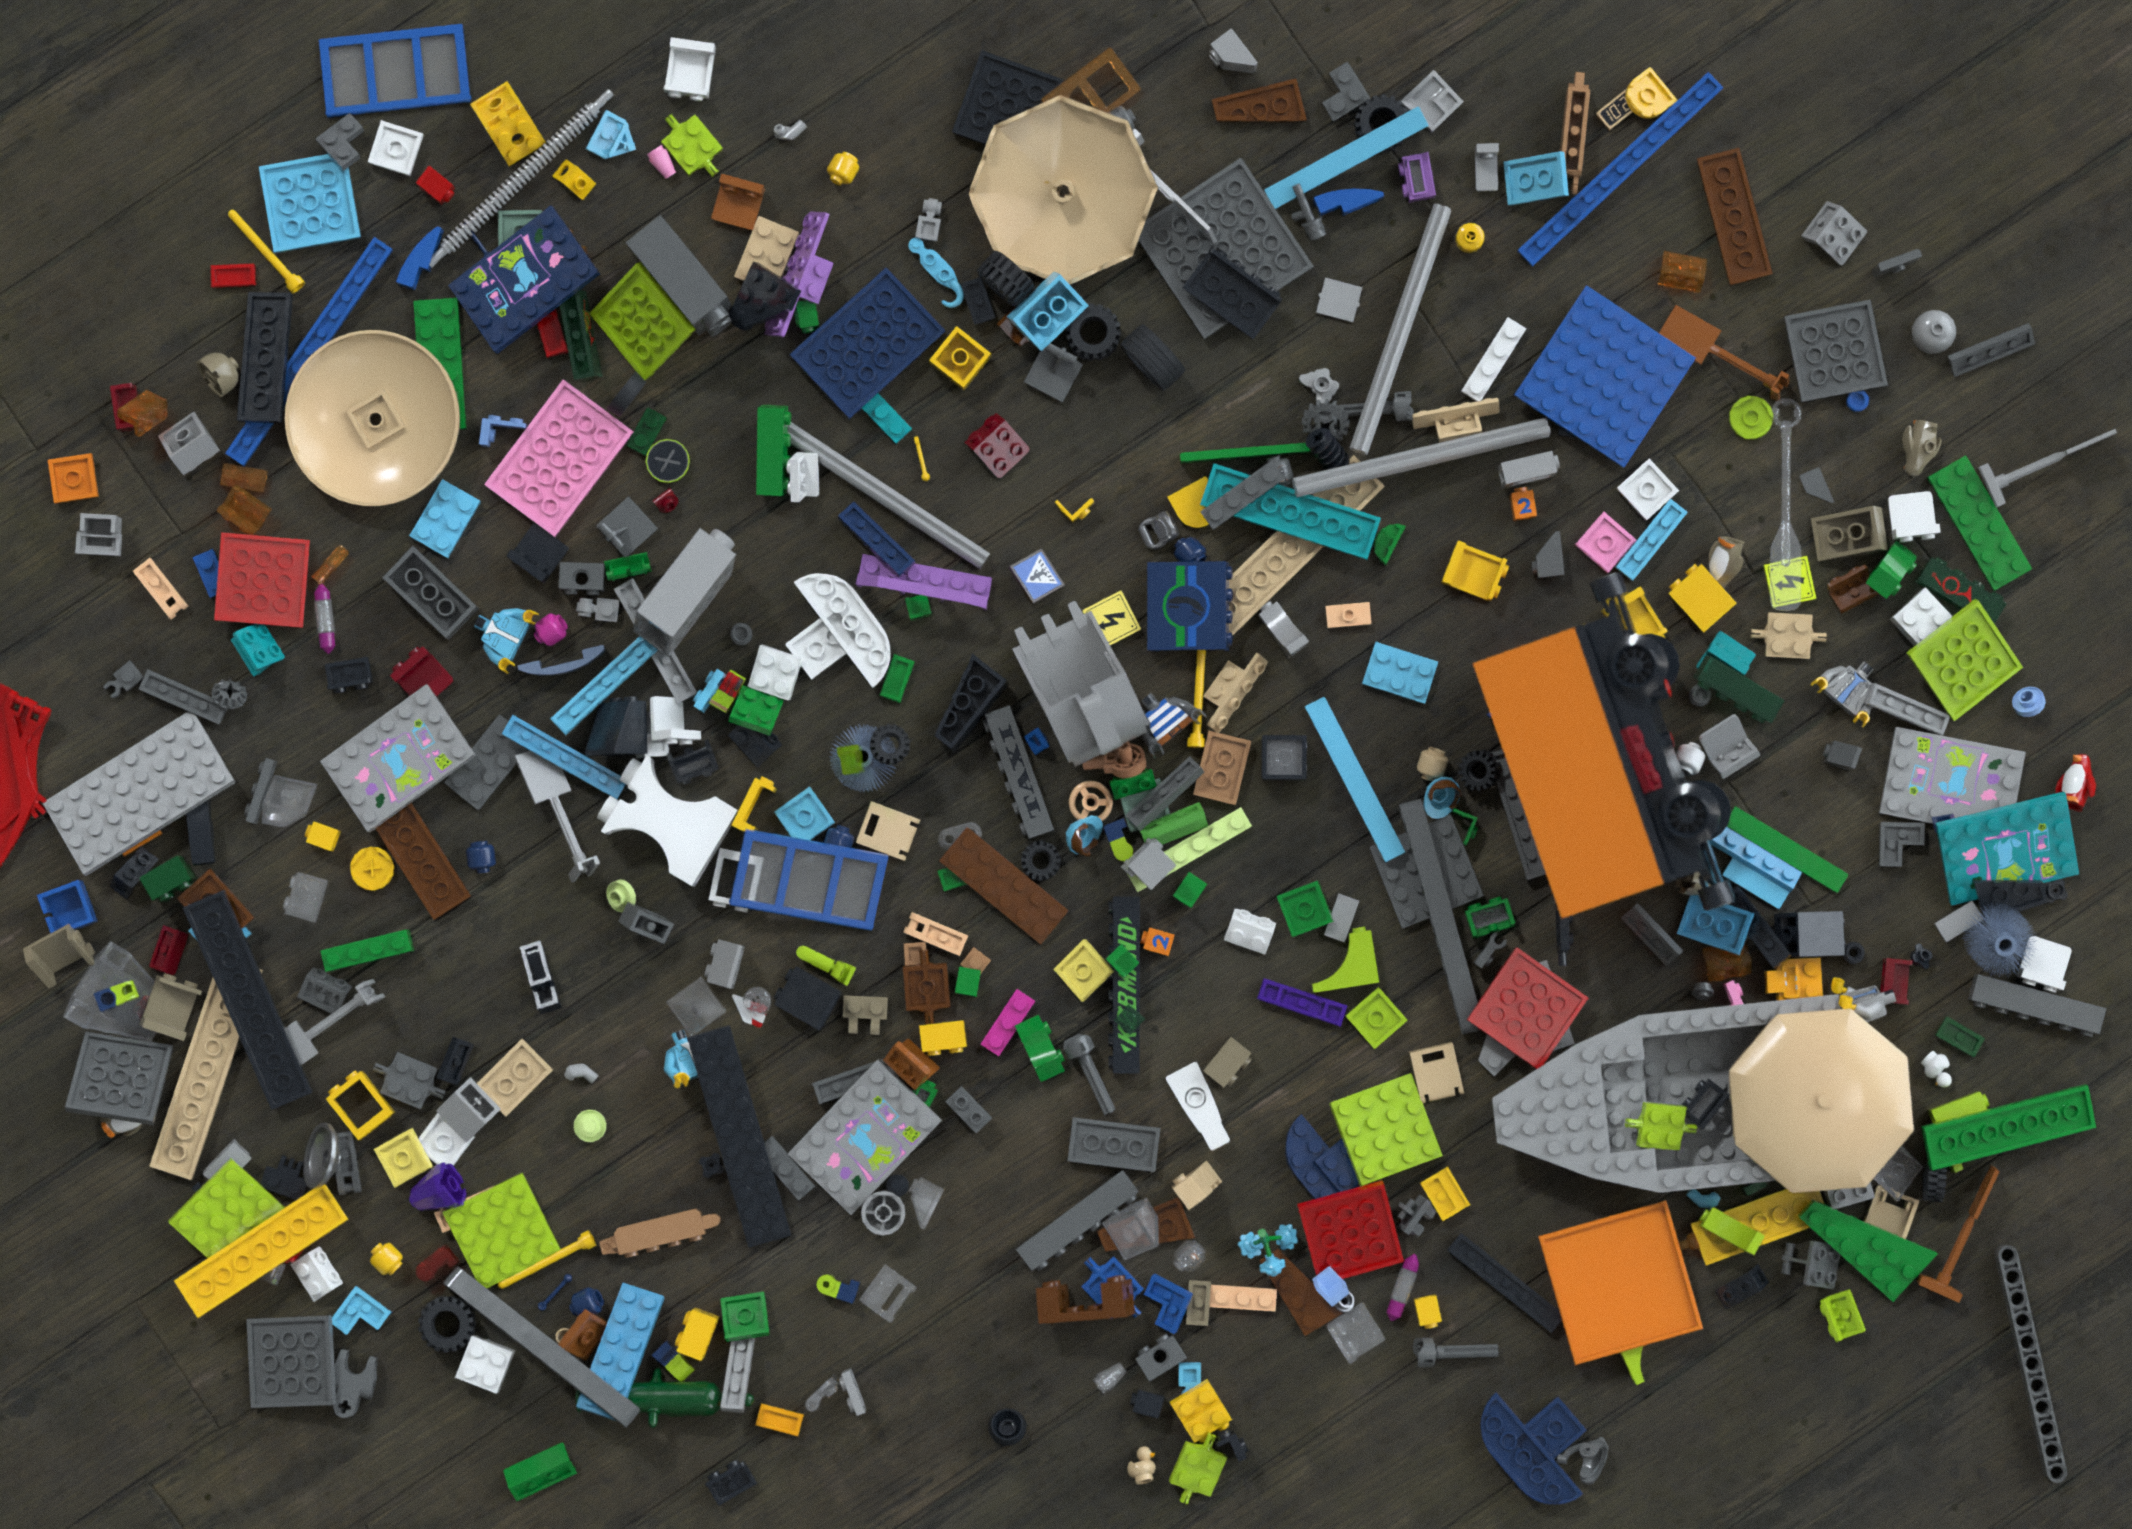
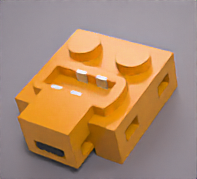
(1795, 979)

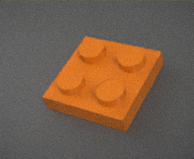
(73, 478)

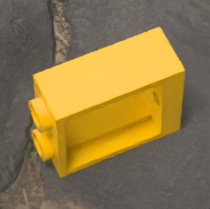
(373, 1123)

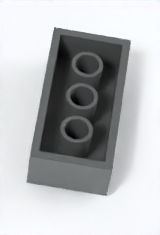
(430, 592)

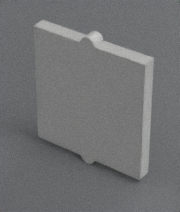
(1339, 300)

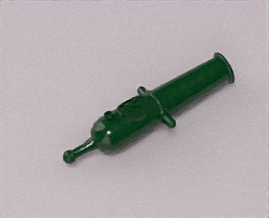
(675, 1398)

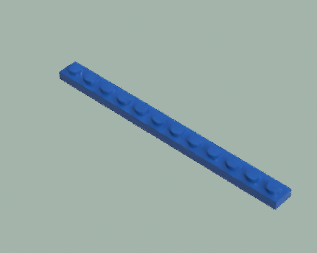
(1620, 169)
(320, 333)

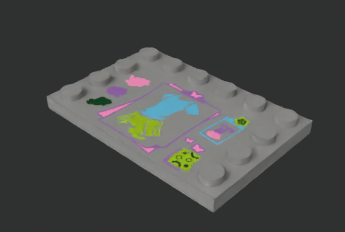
(398, 758)
(1947, 775)
(864, 1136)

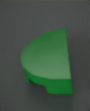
(1386, 541)

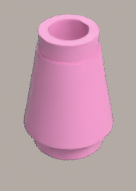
(661, 161)

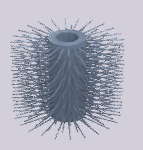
(869, 765)
(1999, 939)

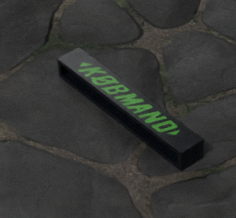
(1125, 990)

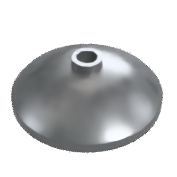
(321, 1156)

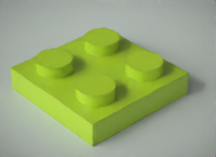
(1376, 1018)

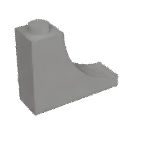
(1282, 629)

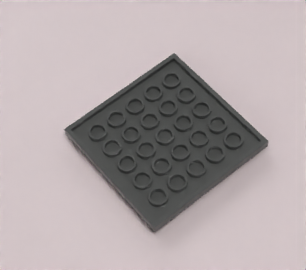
(1244, 228)

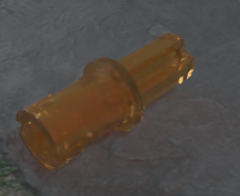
(330, 564)

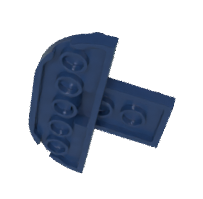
(1314, 1164)
(1530, 1448)

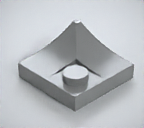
(1434, 99)

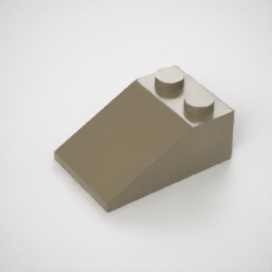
(1849, 533)

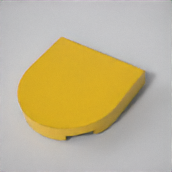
(1649, 95)
(1187, 504)

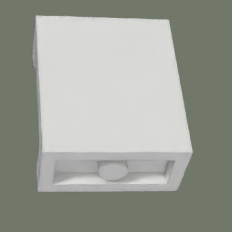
(689, 69)

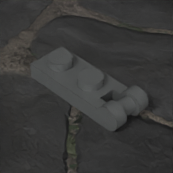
(348, 1164)

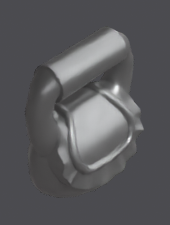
(1164, 528)

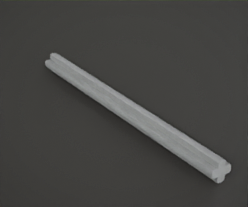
(1400, 329)
(1421, 457)
(888, 497)

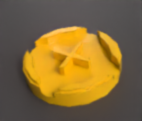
(372, 868)

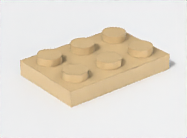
(768, 245)
(515, 1077)

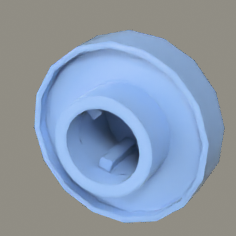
(2028, 701)

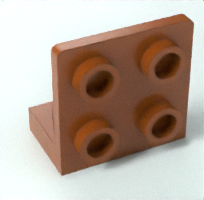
(738, 202)
(910, 1063)

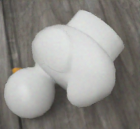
(1934, 1065)

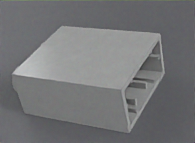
(685, 590)

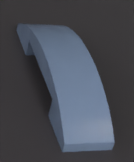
(589, 656)

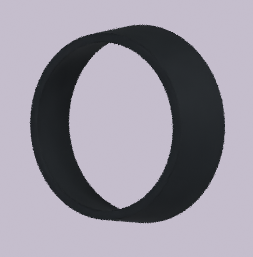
(627, 394)

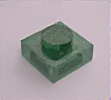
(1129, 1019)

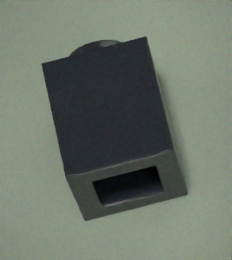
(1147, 1403)

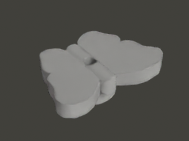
(1313, 381)

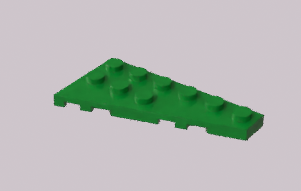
(1875, 1252)

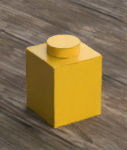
(322, 836)
(1427, 1311)

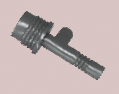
(1313, 227)

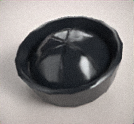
(1001, 1428)

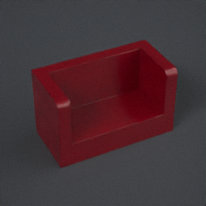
(121, 395)
(1895, 977)

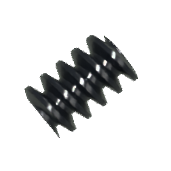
(1327, 449)

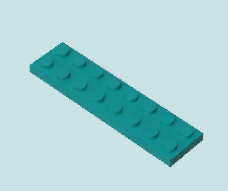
(1301, 516)

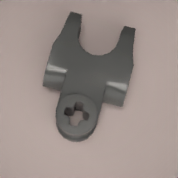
(353, 1386)

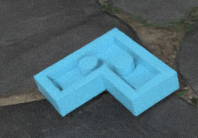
(359, 1305)

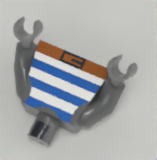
(1167, 720)

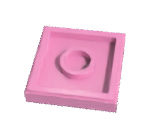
(1605, 542)

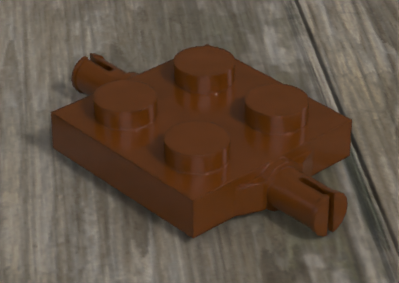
(926, 986)

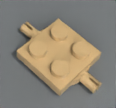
(1788, 635)

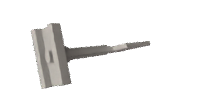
(1181, 205)
(1995, 484)
(548, 782)
(302, 1040)

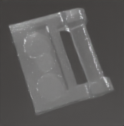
(881, 1289)
(826, 1388)

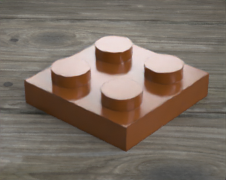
(584, 1335)

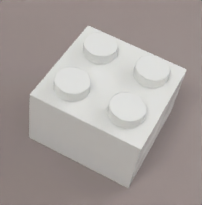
(1920, 616)
(485, 1363)

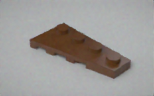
(1264, 104)
(1171, 1225)
(1301, 1297)

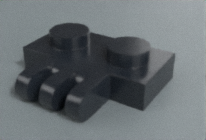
(285, 1179)

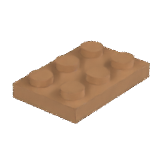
(1224, 767)

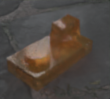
(245, 477)

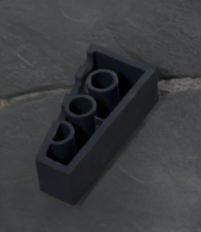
(974, 696)

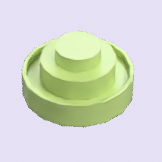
(619, 894)
(590, 1125)

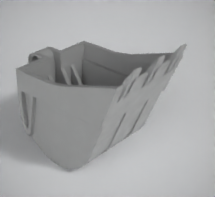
(1080, 686)

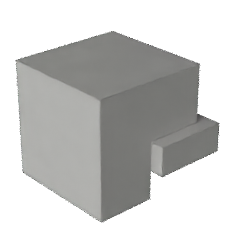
(99, 535)
(1149, 863)

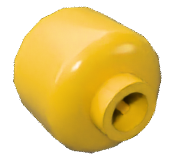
(843, 168)
(1468, 245)
(386, 1258)

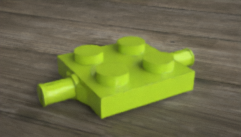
(691, 145)
(1661, 1126)
(1198, 1468)

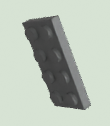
(490, 766)
(1113, 1144)

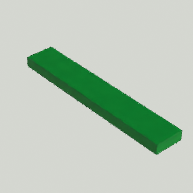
(1242, 453)
(1787, 850)

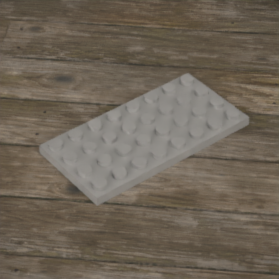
(138, 792)

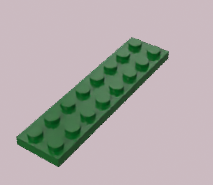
(2008, 1127)

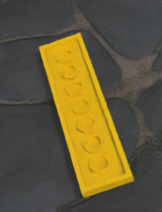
(261, 1250)

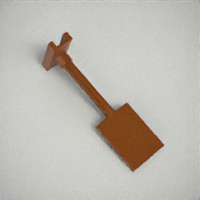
(1698, 340)
(1940, 1284)

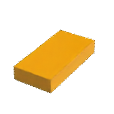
(779, 1419)

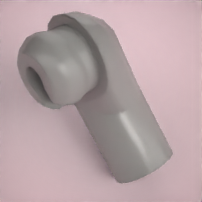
(789, 133)
(580, 1070)

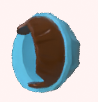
(1441, 797)
(1083, 835)

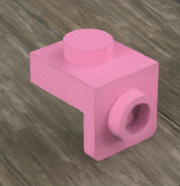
(1734, 992)

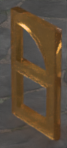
(1079, 78)

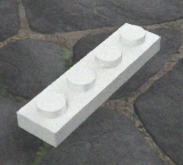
(1493, 360)

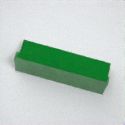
(539, 1471)

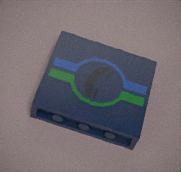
(1189, 606)

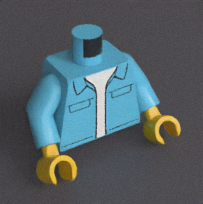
(504, 634)
(679, 1061)

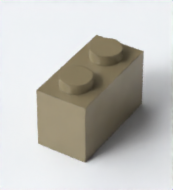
(1227, 1062)

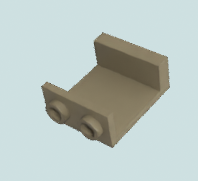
(56, 952)
(169, 1006)

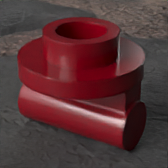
(666, 501)

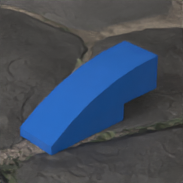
(1347, 200)
(419, 259)

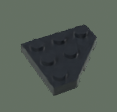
(762, 298)

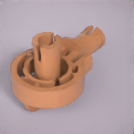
(1120, 761)

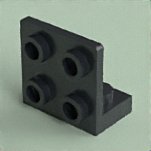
(538, 553)

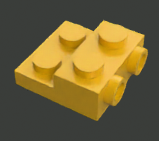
(1201, 1411)

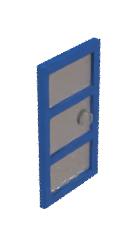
(394, 70)
(808, 879)

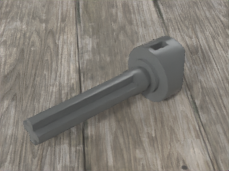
(1399, 406)
(1079, 1047)
(1429, 1352)

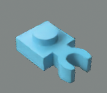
(1189, 1375)

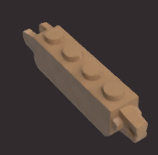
(1575, 128)
(659, 1231)

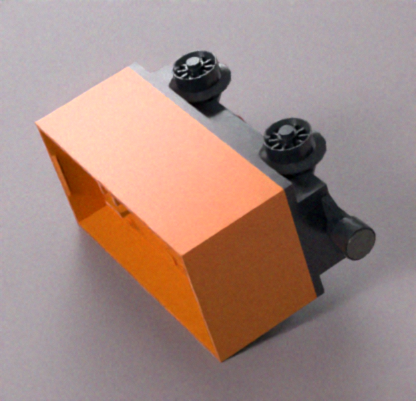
(1560, 728)

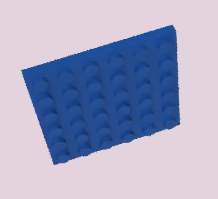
(1604, 376)

